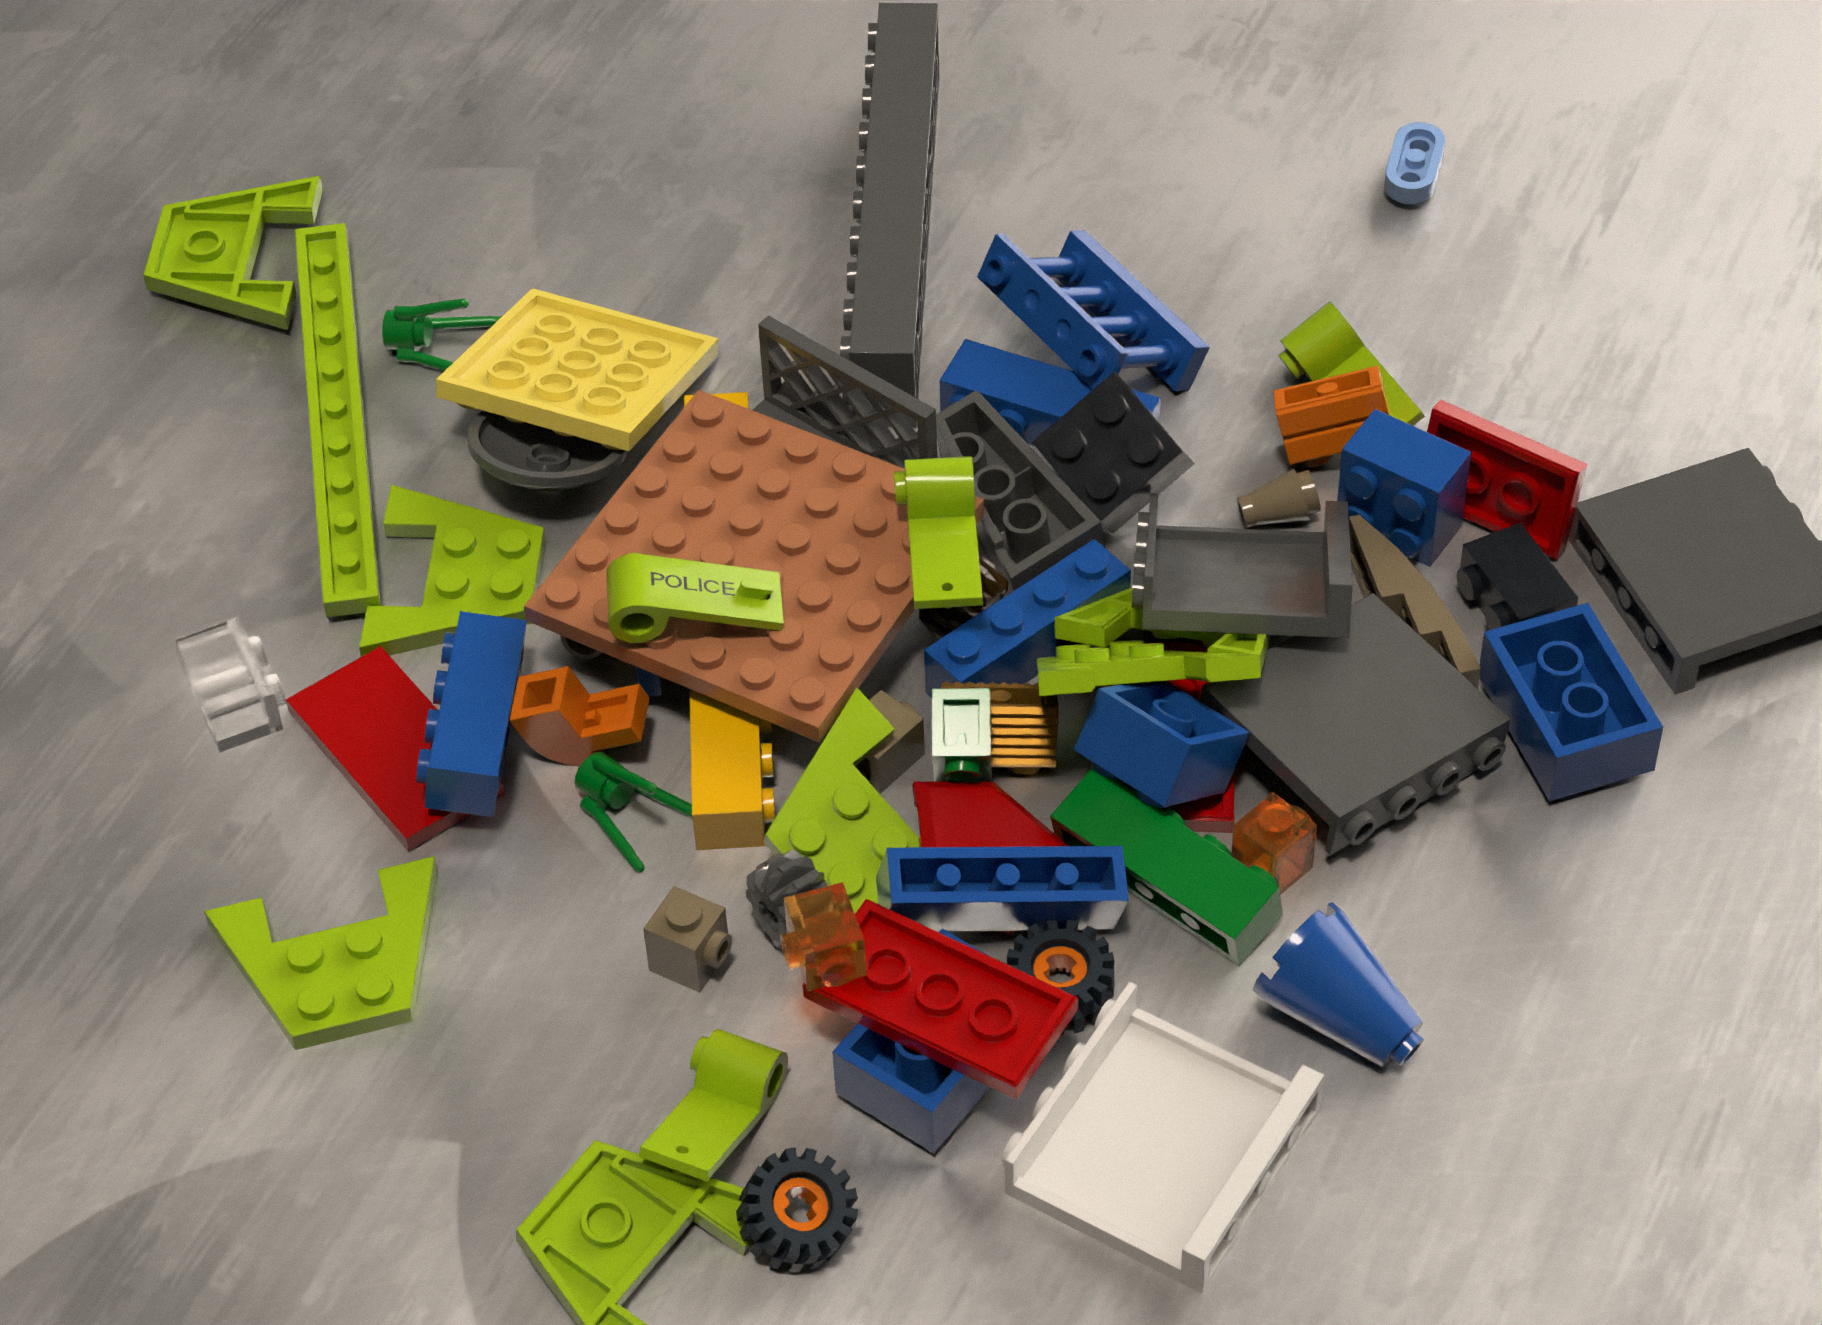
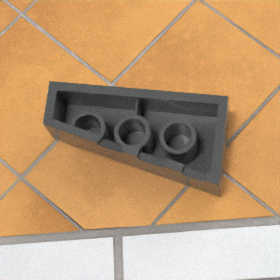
(1028, 510)

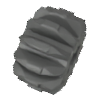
(772, 882)

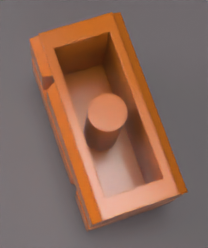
(1326, 413)

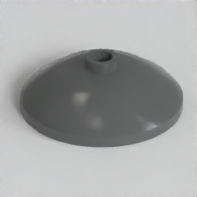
(538, 456)

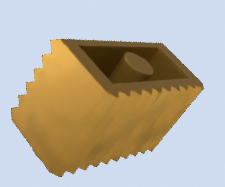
(1021, 725)

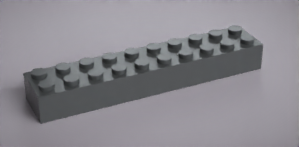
(895, 197)

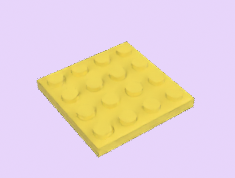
(578, 369)

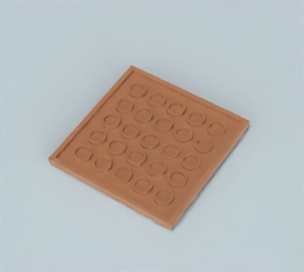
(762, 498)

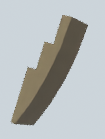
(1397, 583)

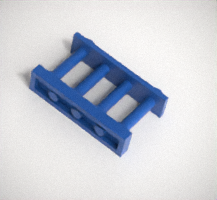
(1111, 293)

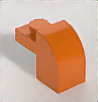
(570, 724)

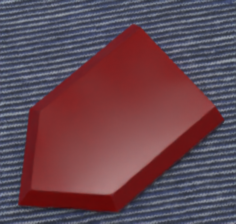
(976, 817)

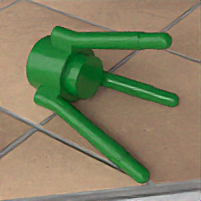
(410, 329)
(612, 785)

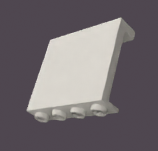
(1159, 1142)

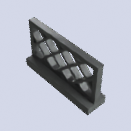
(824, 409)

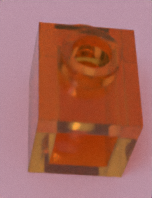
(1276, 839)
(823, 937)

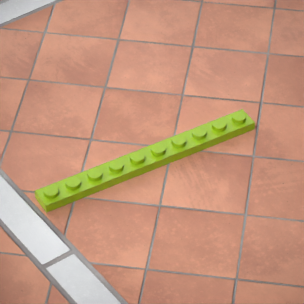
(336, 422)

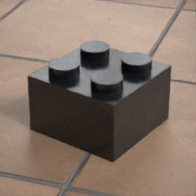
(1113, 452)

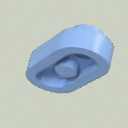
(1414, 163)

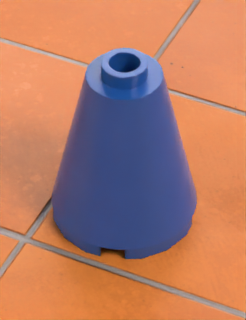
(1342, 990)

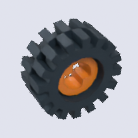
(1077, 952)
(766, 1200)

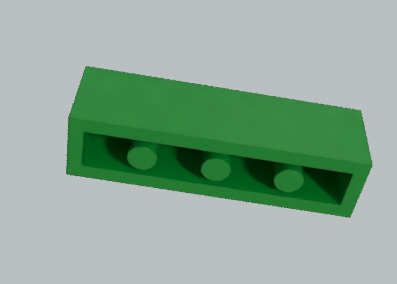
(1173, 867)

